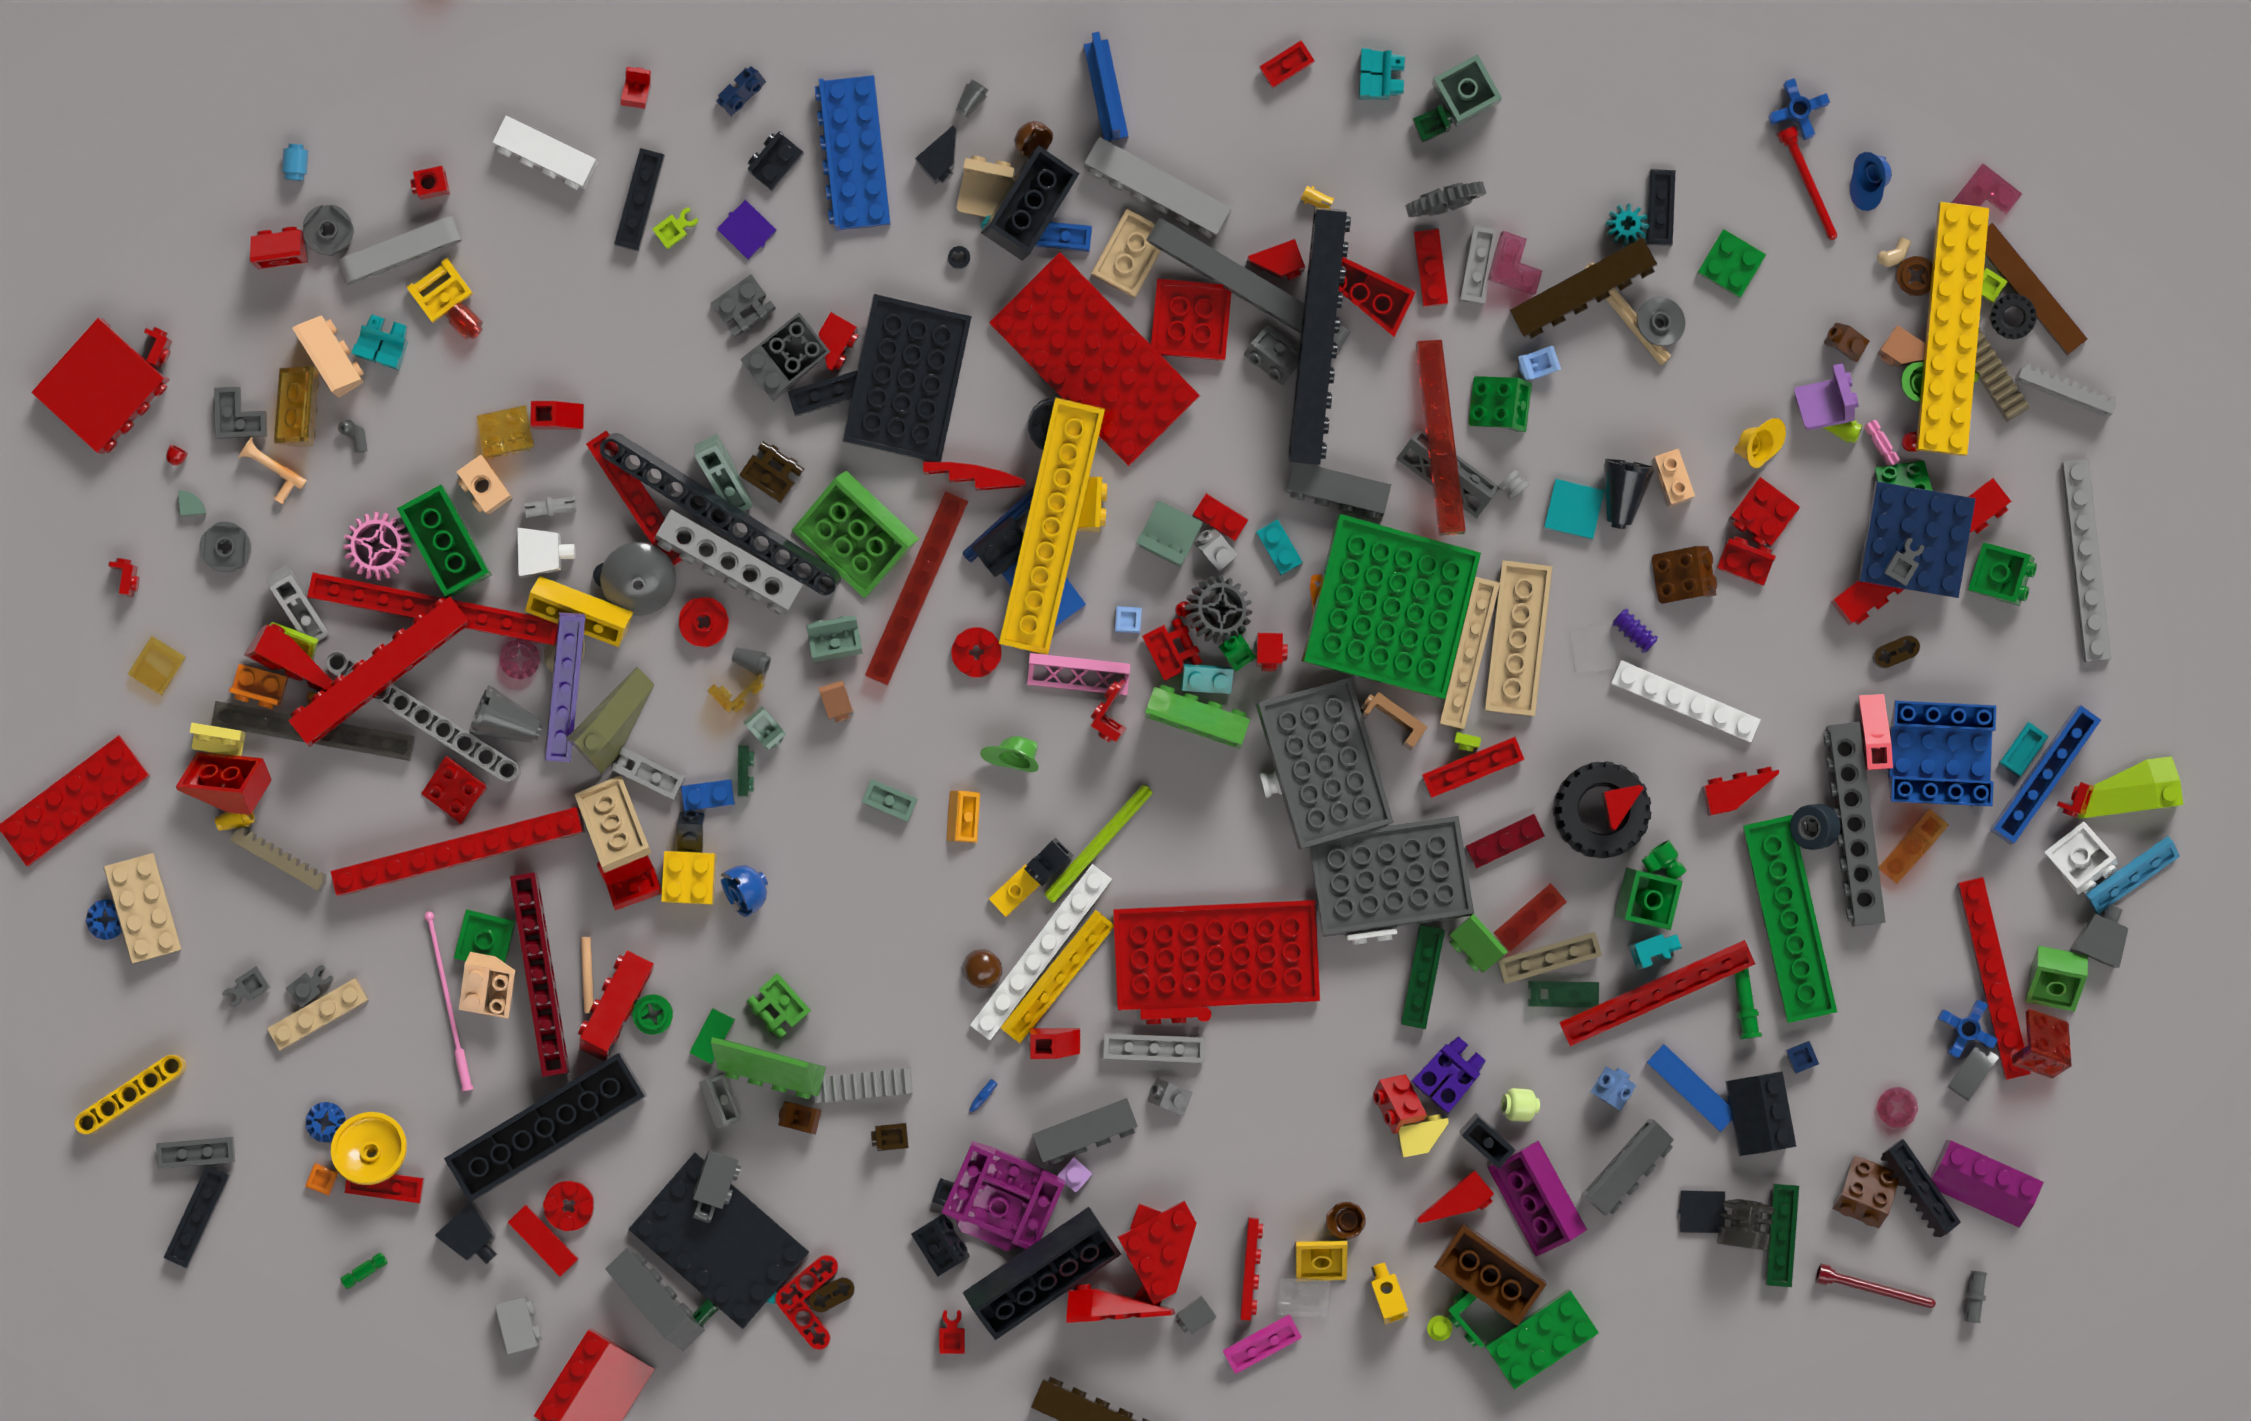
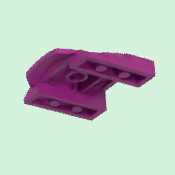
(1002, 1198)

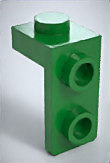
(1461, 1302)

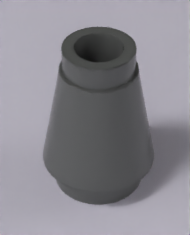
(971, 98)
(751, 660)

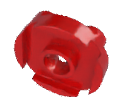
(689, 624)
(987, 662)
(554, 1205)

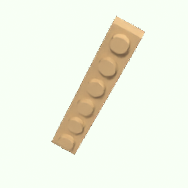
(1469, 653)

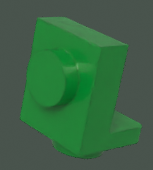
(1237, 652)

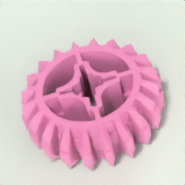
(374, 557)

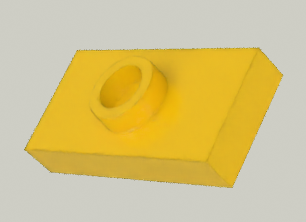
(1014, 891)

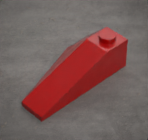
(1098, 1304)

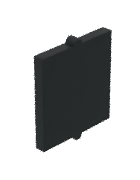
(1701, 1211)

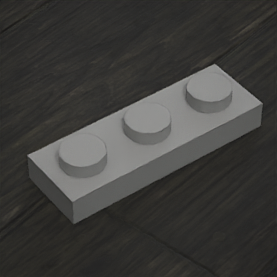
(1479, 265)

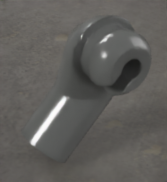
(354, 432)

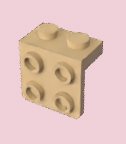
(983, 185)

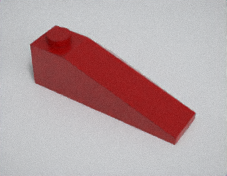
(280, 651)

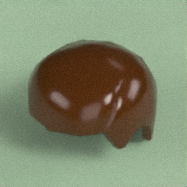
(1032, 135)
(982, 968)
(1345, 1220)

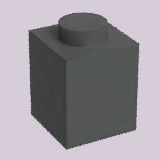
(1195, 1315)

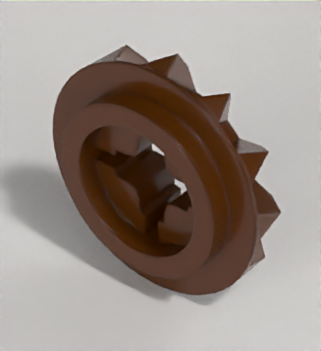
(1903, 275)

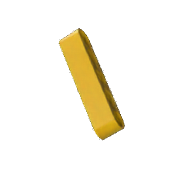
(118, 1097)

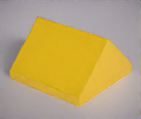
(1321, 1259)

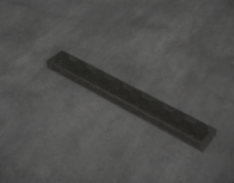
(342, 737)

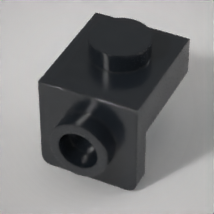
(690, 831)

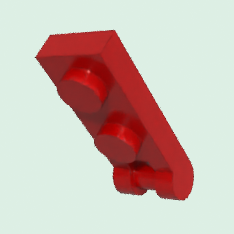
(1177, 1015)

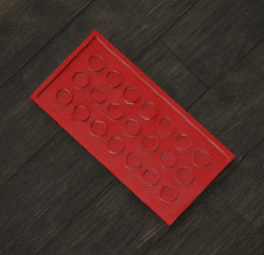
(1094, 357)
(1216, 955)

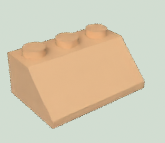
(329, 355)

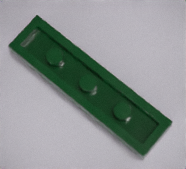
(1422, 977)
(1783, 1231)

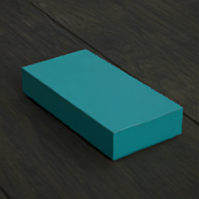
(2023, 749)

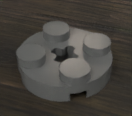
(328, 215)
(214, 556)

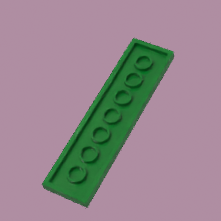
(1789, 920)

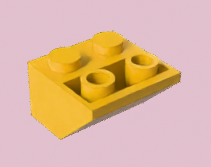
(1092, 514)

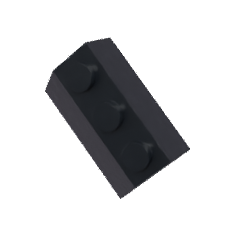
(1760, 1113)

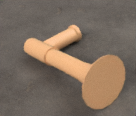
(292, 479)

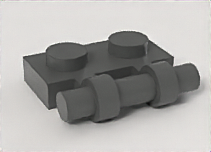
(740, 298)

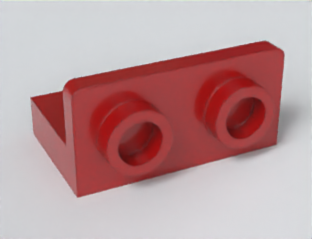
(1746, 561)

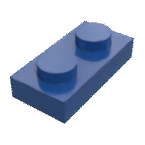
(708, 795)

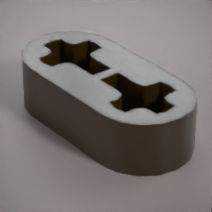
(1894, 646)
(835, 1300)

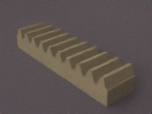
(1998, 381)
(275, 857)
(1549, 958)

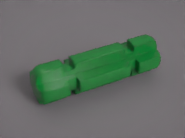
(364, 1270)

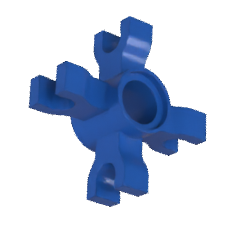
(1803, 120)
(1961, 1039)

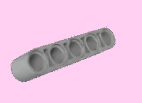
(399, 250)

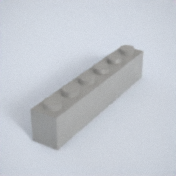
(1157, 187)

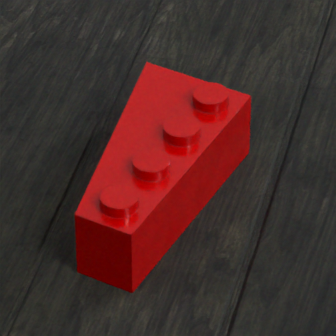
(1376, 295)

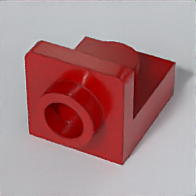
(2081, 796)

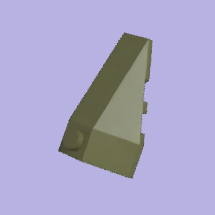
(611, 722)

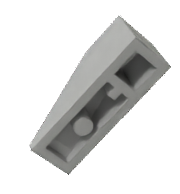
(296, 603)

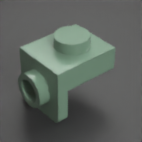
(765, 728)

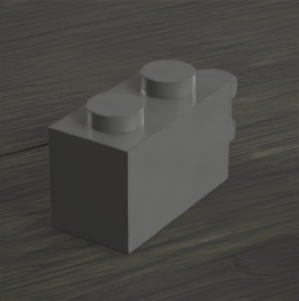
(714, 1183)

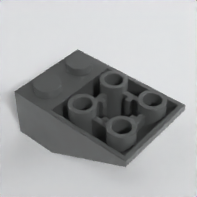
(785, 356)

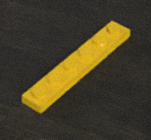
(1057, 976)

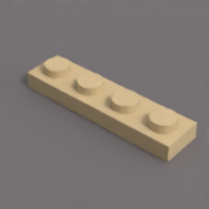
(317, 1014)

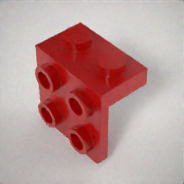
(1108, 727)
(631, 882)

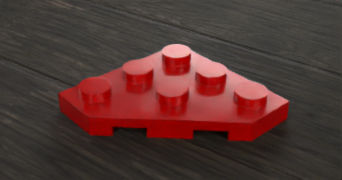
(1160, 1249)

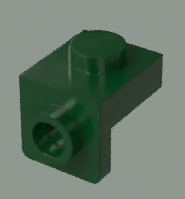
(1433, 123)

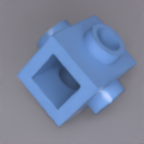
(1614, 1087)

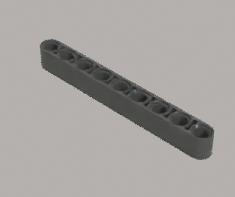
(1233, 276)

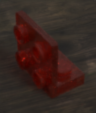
(2047, 1047)

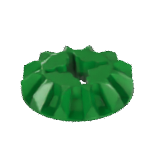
(641, 1009)

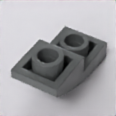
(1973, 1072)

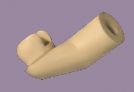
(1894, 256)

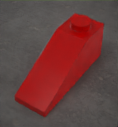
(1462, 1198)

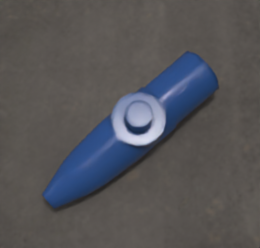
(983, 1095)

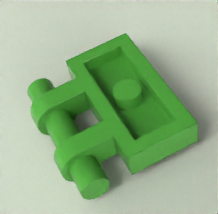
(783, 1000)

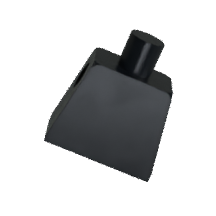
(469, 1234)

